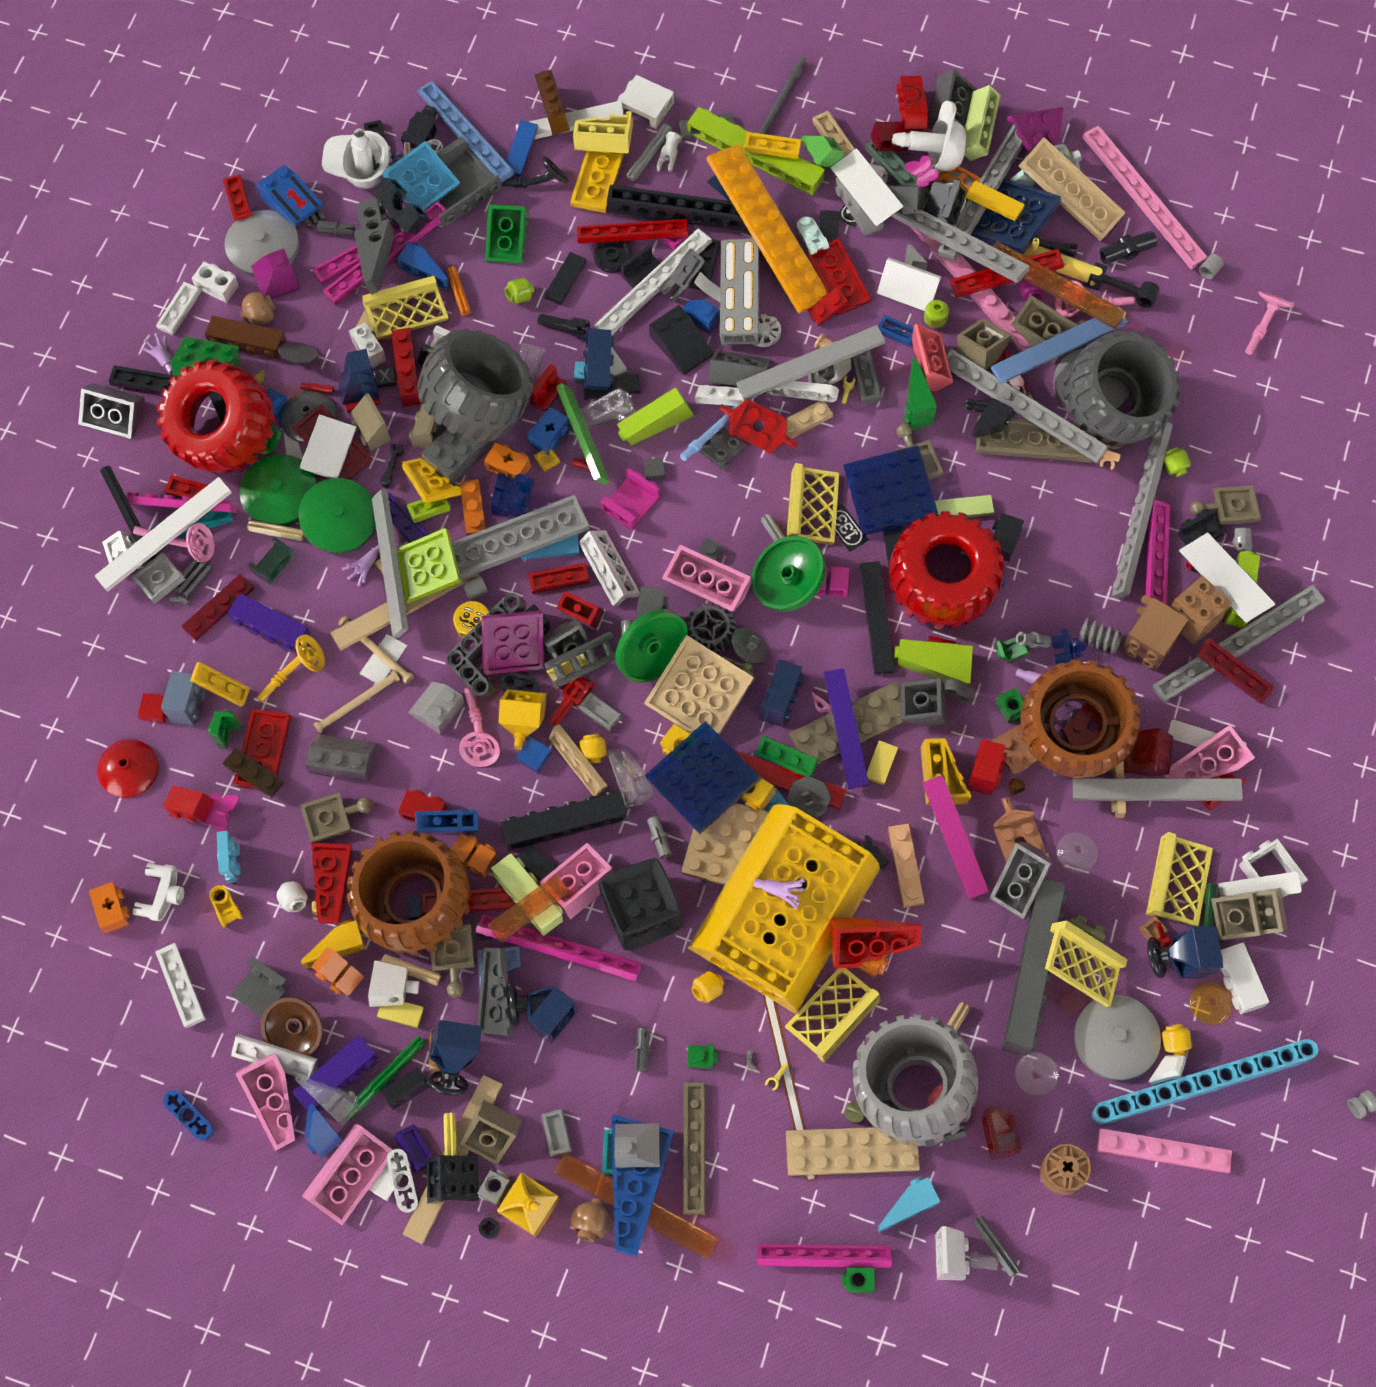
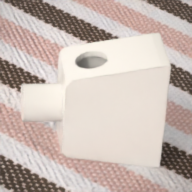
(390, 985)

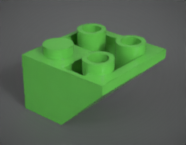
(823, 150)

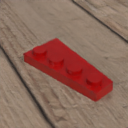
(331, 872)

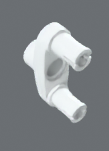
(166, 894)

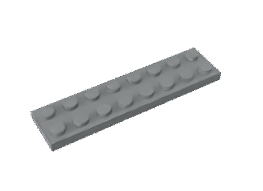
(519, 536)

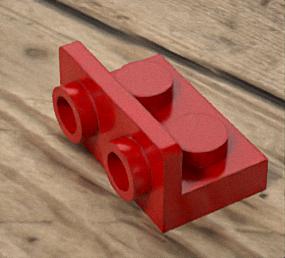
(545, 390)

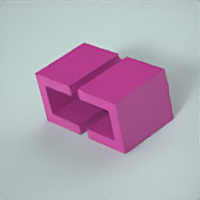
(838, 581)

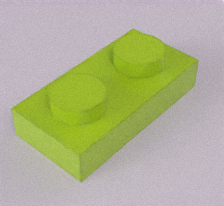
(420, 511)

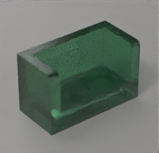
(273, 562)

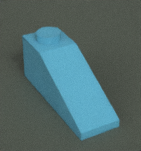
(914, 1200)

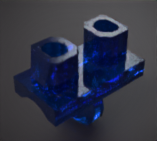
(1064, 641)

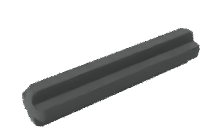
(996, 1246)

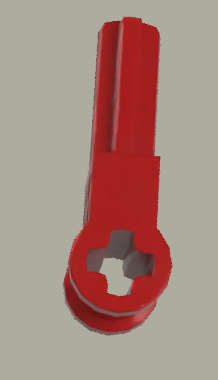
(573, 695)

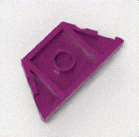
(1038, 125)

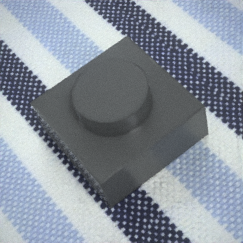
(711, 549)

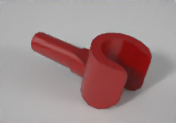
(1165, 940)

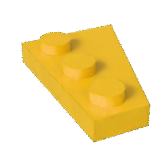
(427, 482)

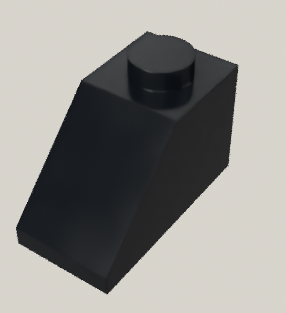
(993, 418)

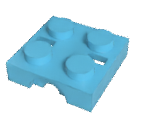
(227, 856)

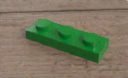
(787, 756)

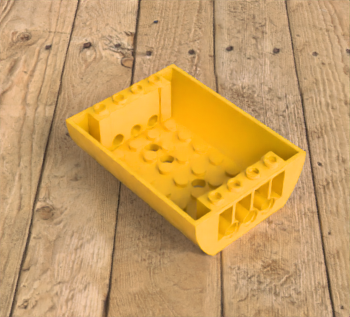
(743, 913)

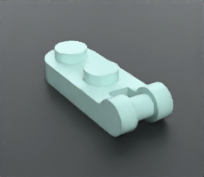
(811, 235)

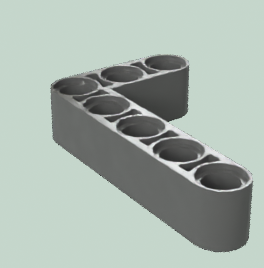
(469, 656)

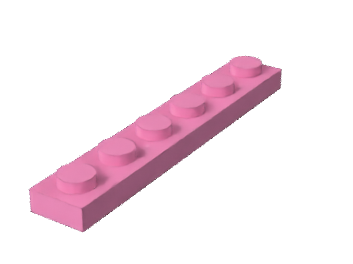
(1164, 1151)

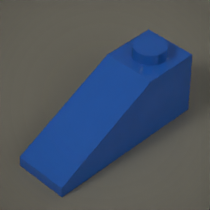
(419, 263)
(447, 822)

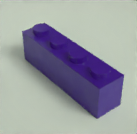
(266, 622)
(340, 1069)

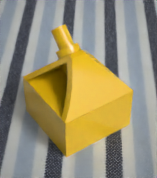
(521, 713)
(528, 1205)

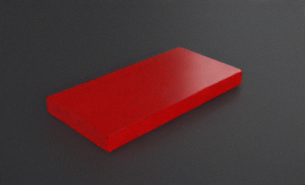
(837, 270)
(265, 741)

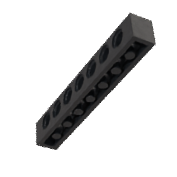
(673, 207)

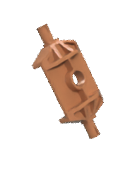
(1016, 825)

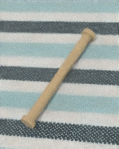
(407, 677)
(356, 702)

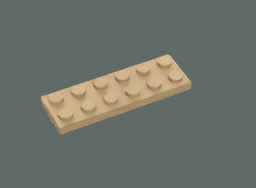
(1077, 191)
(847, 1152)

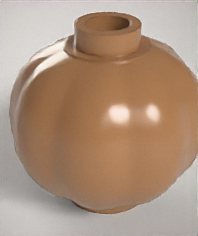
(257, 309)
(591, 1220)

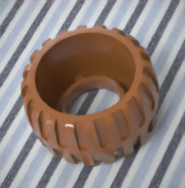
(1097, 687)
(387, 867)

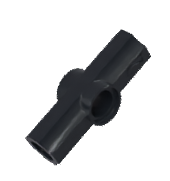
(1128, 247)

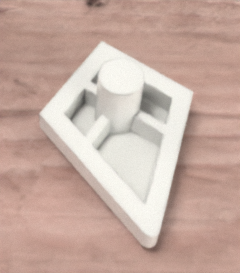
(1169, 1068)

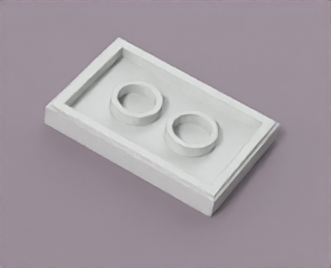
(908, 284)
(328, 447)

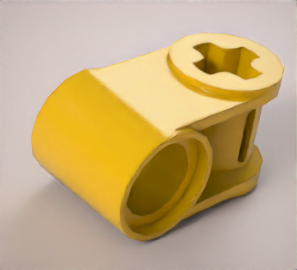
(225, 909)

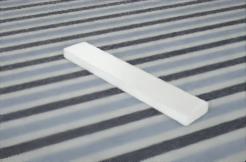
(600, 111)

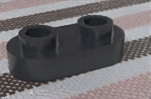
(521, 682)

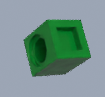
(1007, 698)
(866, 1273)

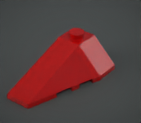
(863, 940)

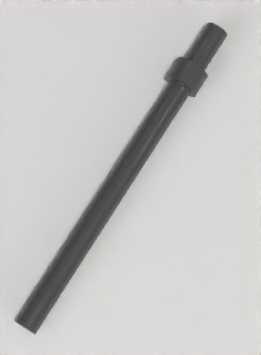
(794, 74)

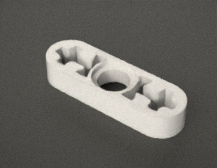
(411, 1195)

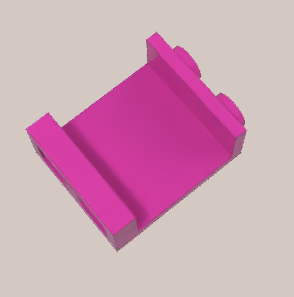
(631, 499)

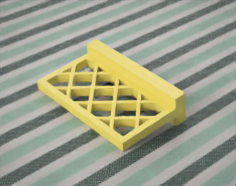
(404, 293)
(797, 499)
(1162, 874)
(1089, 948)
(846, 1025)

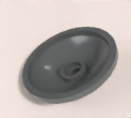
(294, 407)

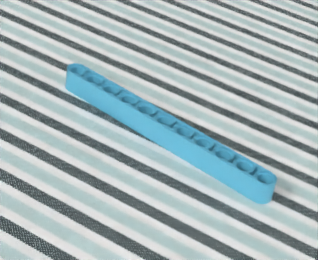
(1212, 1075)

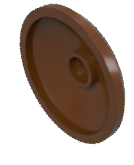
(280, 1030)

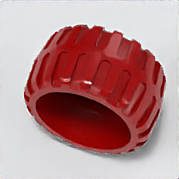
(244, 425)
(941, 601)

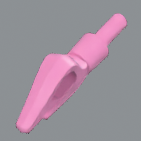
(826, 707)

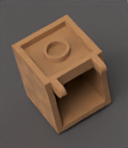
(1203, 607)
(1154, 632)

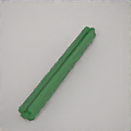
(389, 1072)

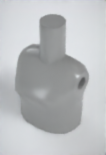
(1243, 539)

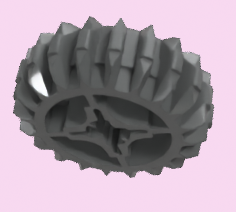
(725, 623)

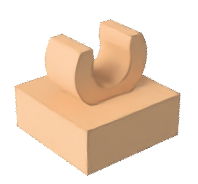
(1110, 456)

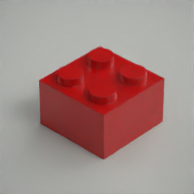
(987, 767)

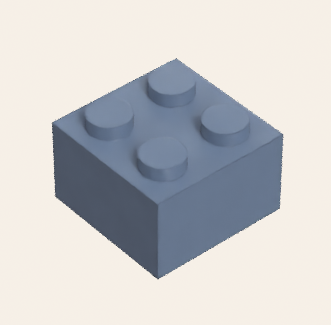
(182, 699)

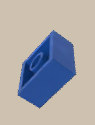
(533, 755)

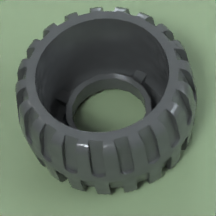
(1143, 369)
(475, 385)

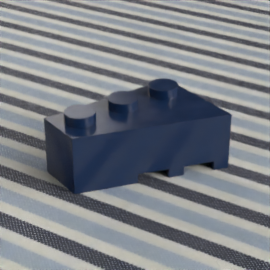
(598, 359)
(357, 378)
(781, 693)

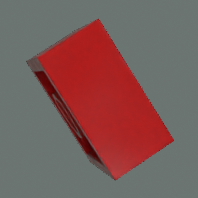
(151, 709)

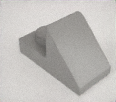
(914, 258)

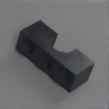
(390, 196)

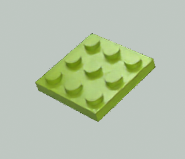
(427, 566)

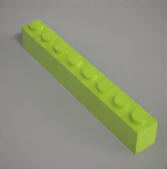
(723, 134)

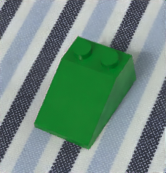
(506, 233)
(920, 402)

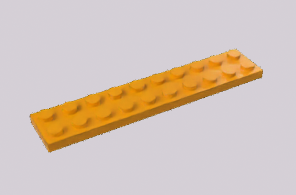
(768, 227)

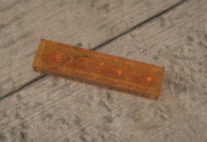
(528, 908)

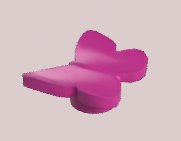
(923, 171)
(220, 811)

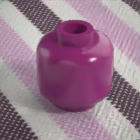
(1028, 289)

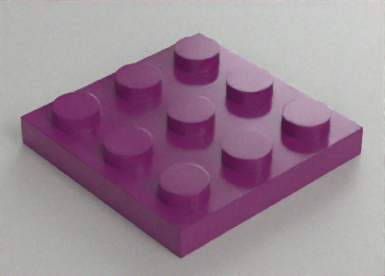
(512, 642)

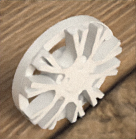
(765, 331)

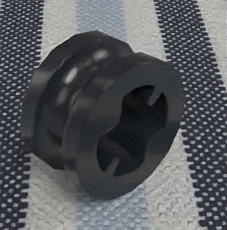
(493, 1233)

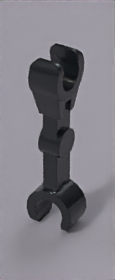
(1065, 248)
(387, 476)

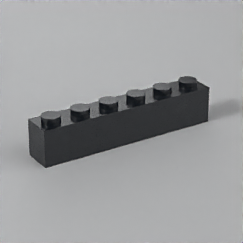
(564, 820)

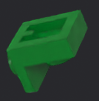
(702, 1056)

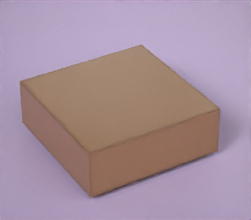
(1150, 930)

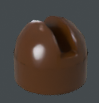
(1016, 786)

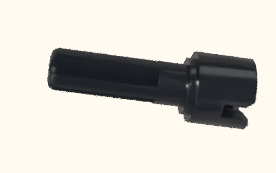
(573, 326)

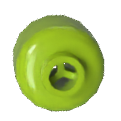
(519, 290)
(936, 313)
(1176, 461)

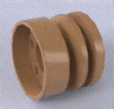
(1066, 1182)

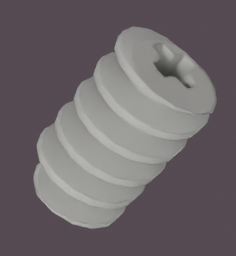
(1100, 636)

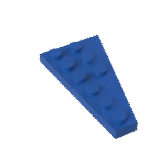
(635, 1193)

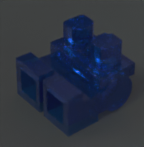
(511, 495)

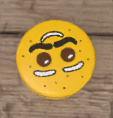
(468, 616)

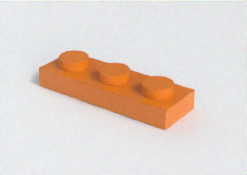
(472, 506)

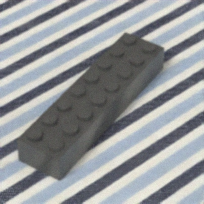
(1031, 975)

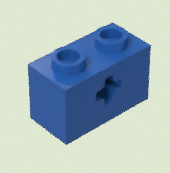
(549, 431)

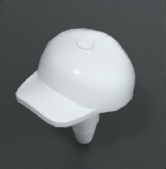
(943, 144)
(352, 157)

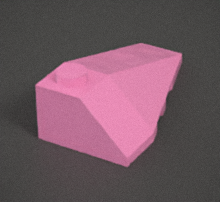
(1213, 758)
(268, 1094)

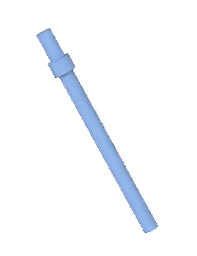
(696, 445)

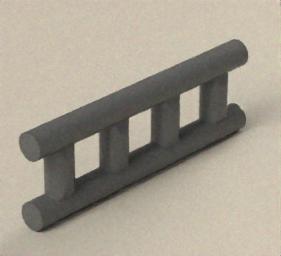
(578, 670)

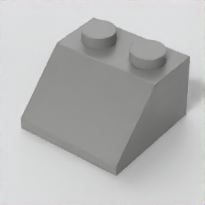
(437, 706)

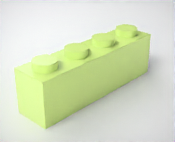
(981, 122)
(518, 884)

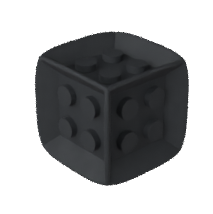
(641, 904)

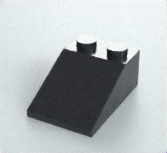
(680, 339)

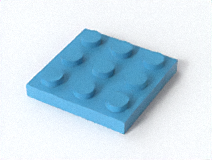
(422, 176)

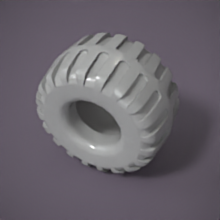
(908, 1044)

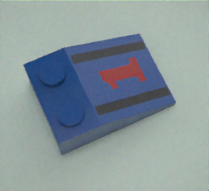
(288, 195)

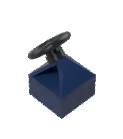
(1192, 953)
(547, 1010)
(452, 1049)

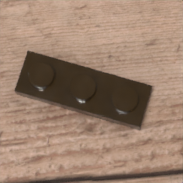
(253, 773)

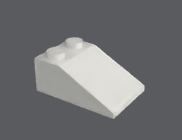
(951, 1254)

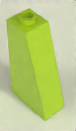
(655, 417)
(1250, 564)
(936, 659)

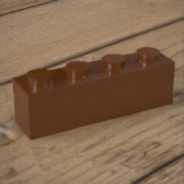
(552, 102)
(248, 337)

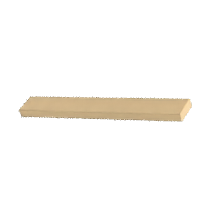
(379, 618)
(426, 1214)

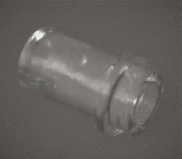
(983, 1262)

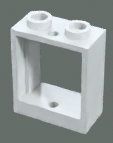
(1280, 854)

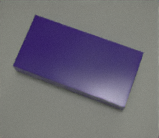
(414, 1147)

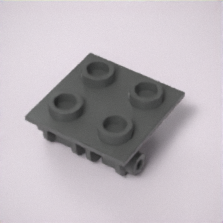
(722, 448)

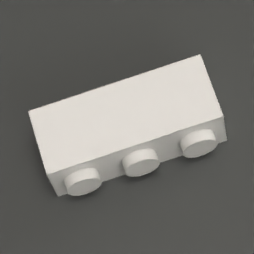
(1242, 979)

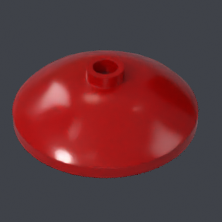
(133, 777)

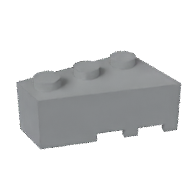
(861, 218)

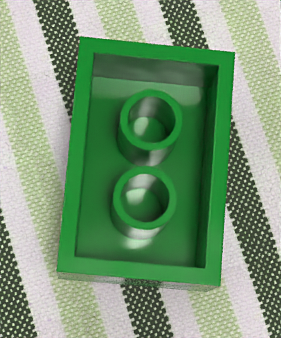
(195, 350)

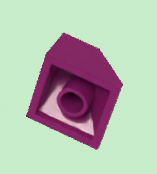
(275, 274)

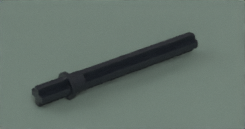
(122, 502)

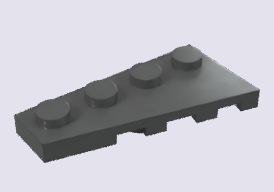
(494, 997)

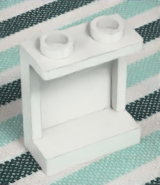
(647, 100)

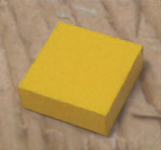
(546, 461)

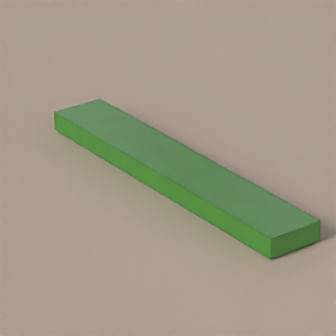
(583, 434)

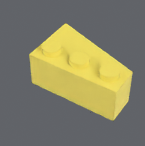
(604, 134)

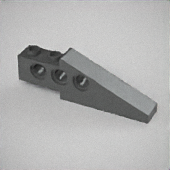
(373, 242)

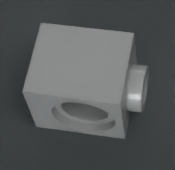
(494, 1197)

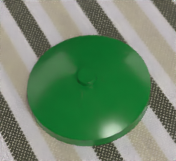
(274, 489)
(337, 515)
(788, 573)
(650, 645)

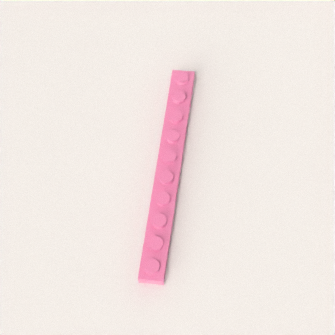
(1145, 197)
(986, 299)

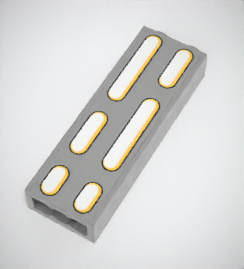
(739, 292)

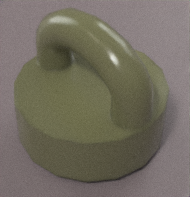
(853, 1112)

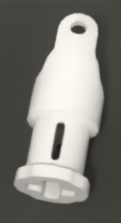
(669, 150)

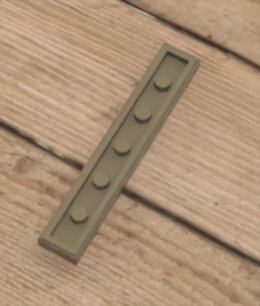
(694, 1149)

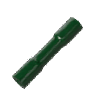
(1210, 892)

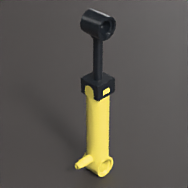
(1095, 275)

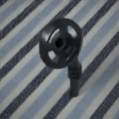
(551, 172)

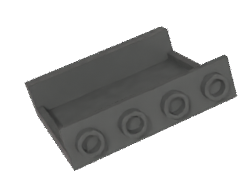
(475, 181)

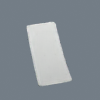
(708, 287)

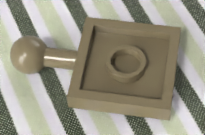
(928, 455)
(1232, 505)
(328, 816)
(455, 955)

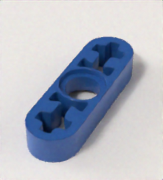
(194, 1130)

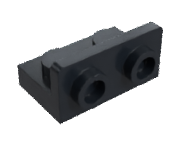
(1202, 524)

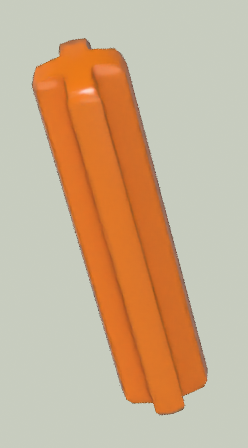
(458, 291)

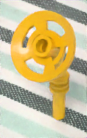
(303, 657)

